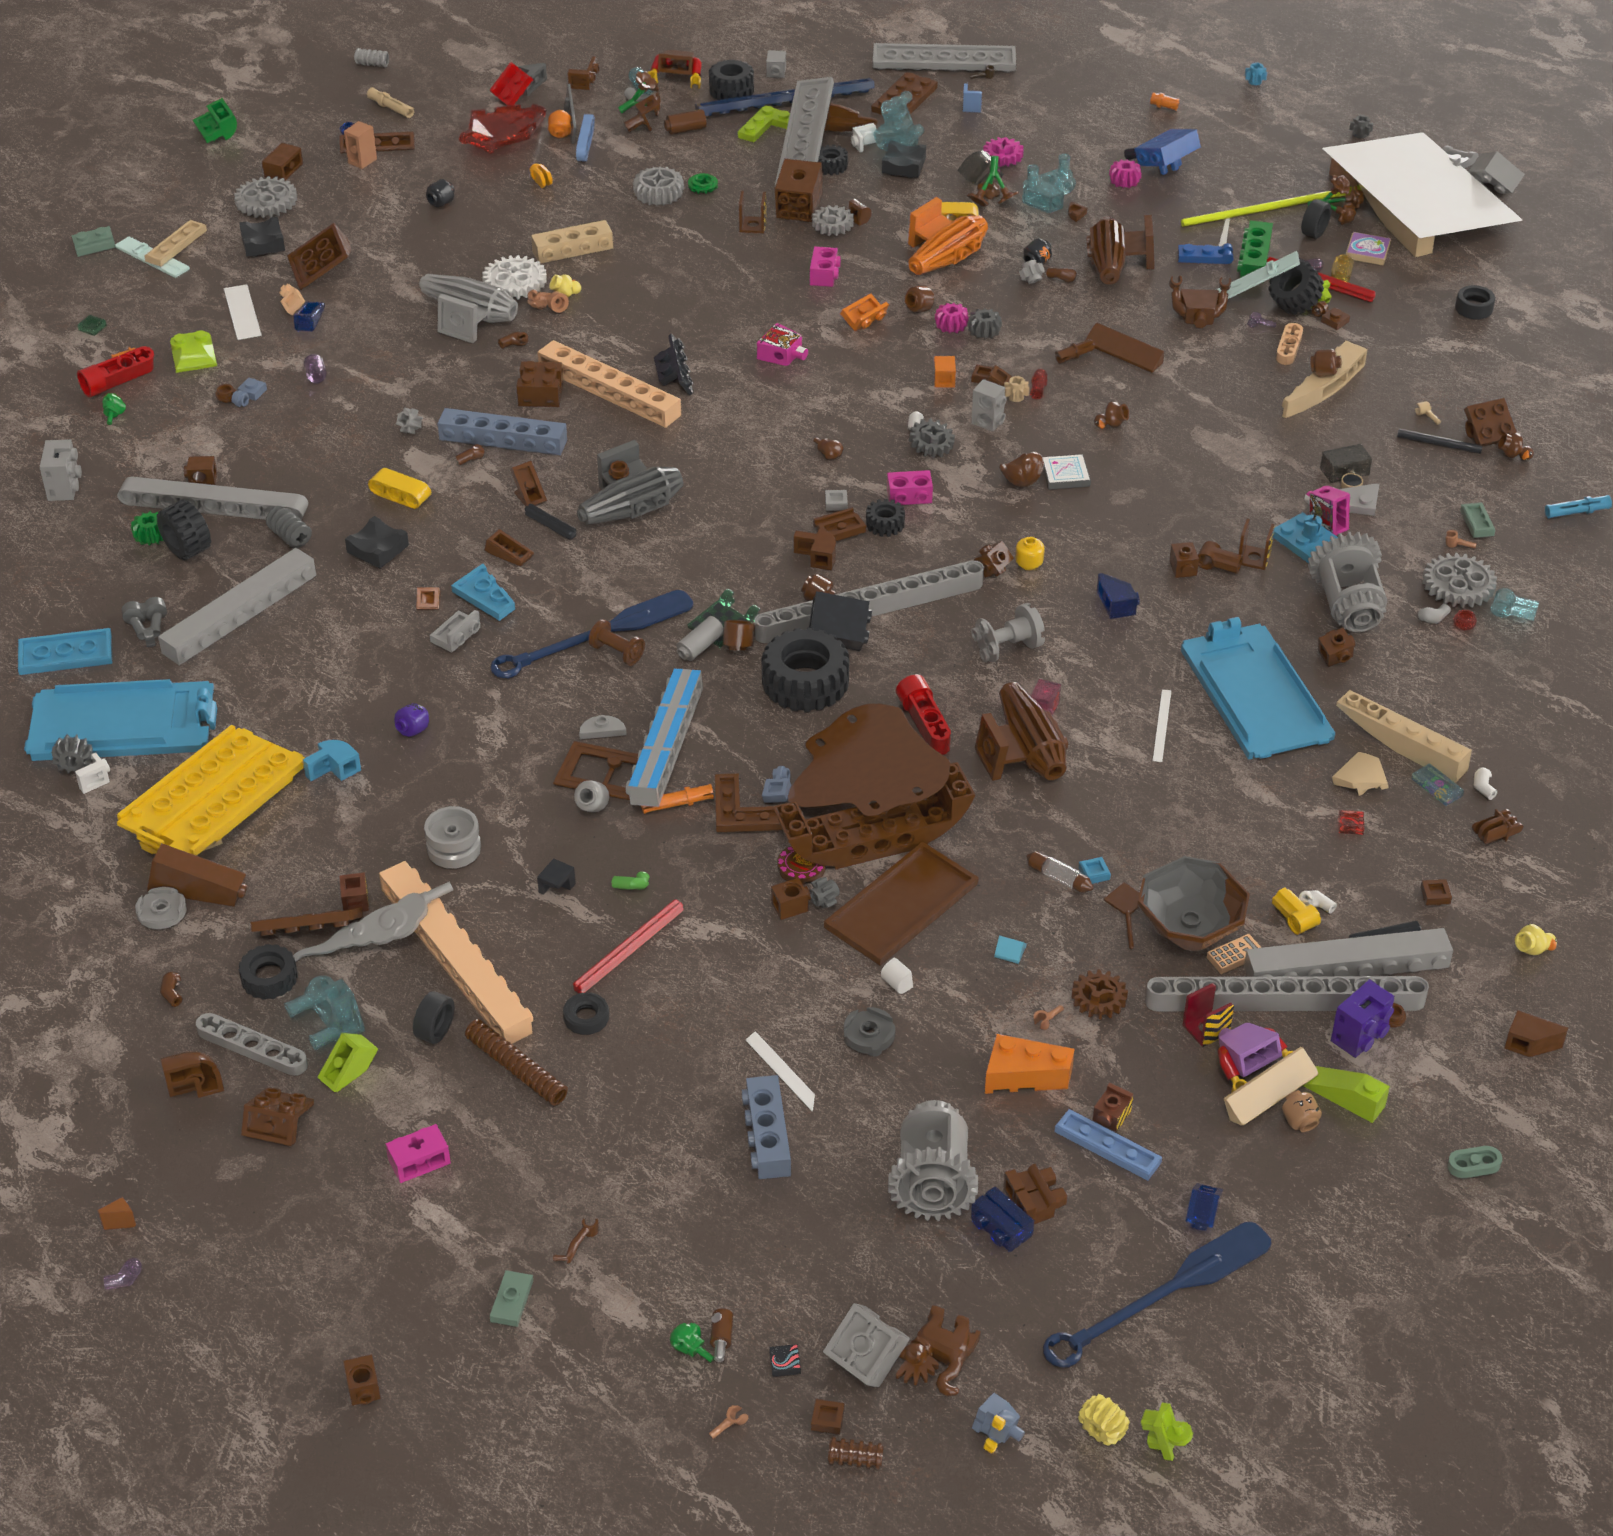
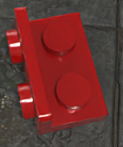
(511, 84)

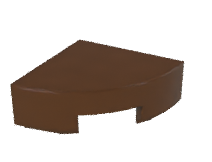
(1076, 211)

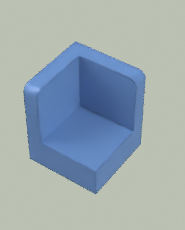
(971, 100)

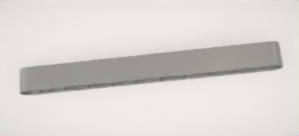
(883, 597)
(1282, 993)

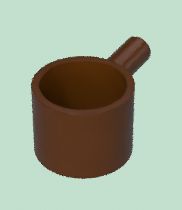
(738, 634)

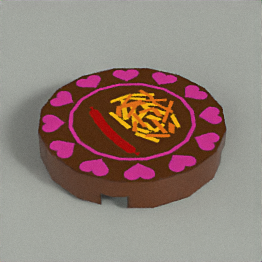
(794, 866)

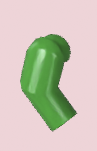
(638, 882)

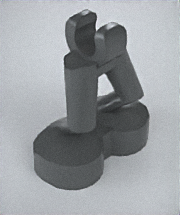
(153, 610)

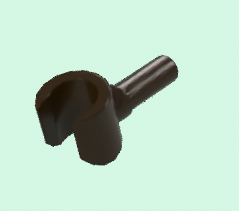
(988, 73)

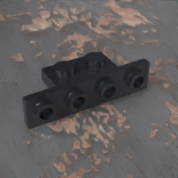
(672, 365)

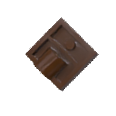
(1488, 421)

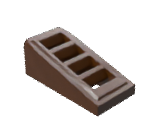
(497, 545)

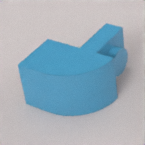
(334, 757)

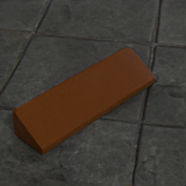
(388, 141)
(1126, 348)

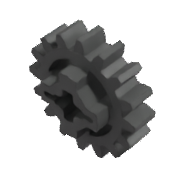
(931, 438)

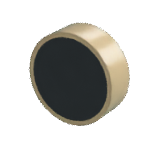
(1351, 480)

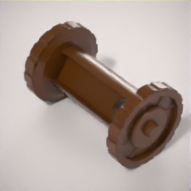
(602, 634)

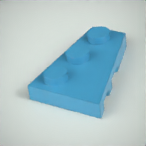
(483, 592)

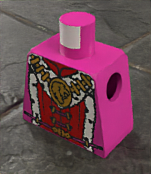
(781, 346)
(1331, 506)

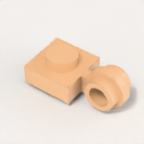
(292, 298)

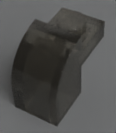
(977, 167)

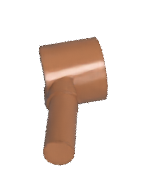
(1452, 540)
(1046, 1017)
(731, 1412)

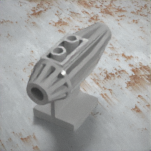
(465, 303)

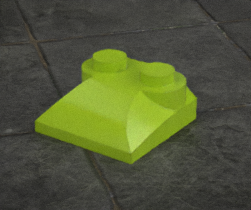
(193, 351)

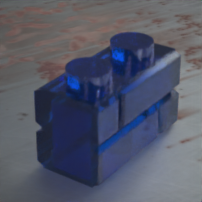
(1002, 1219)

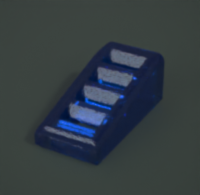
(308, 316)

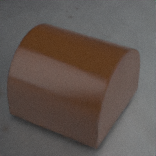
(860, 212)

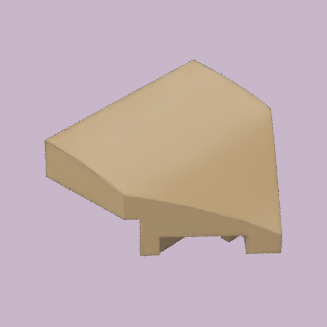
(1361, 772)

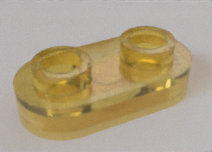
(1342, 267)

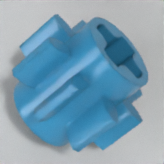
(1255, 73)

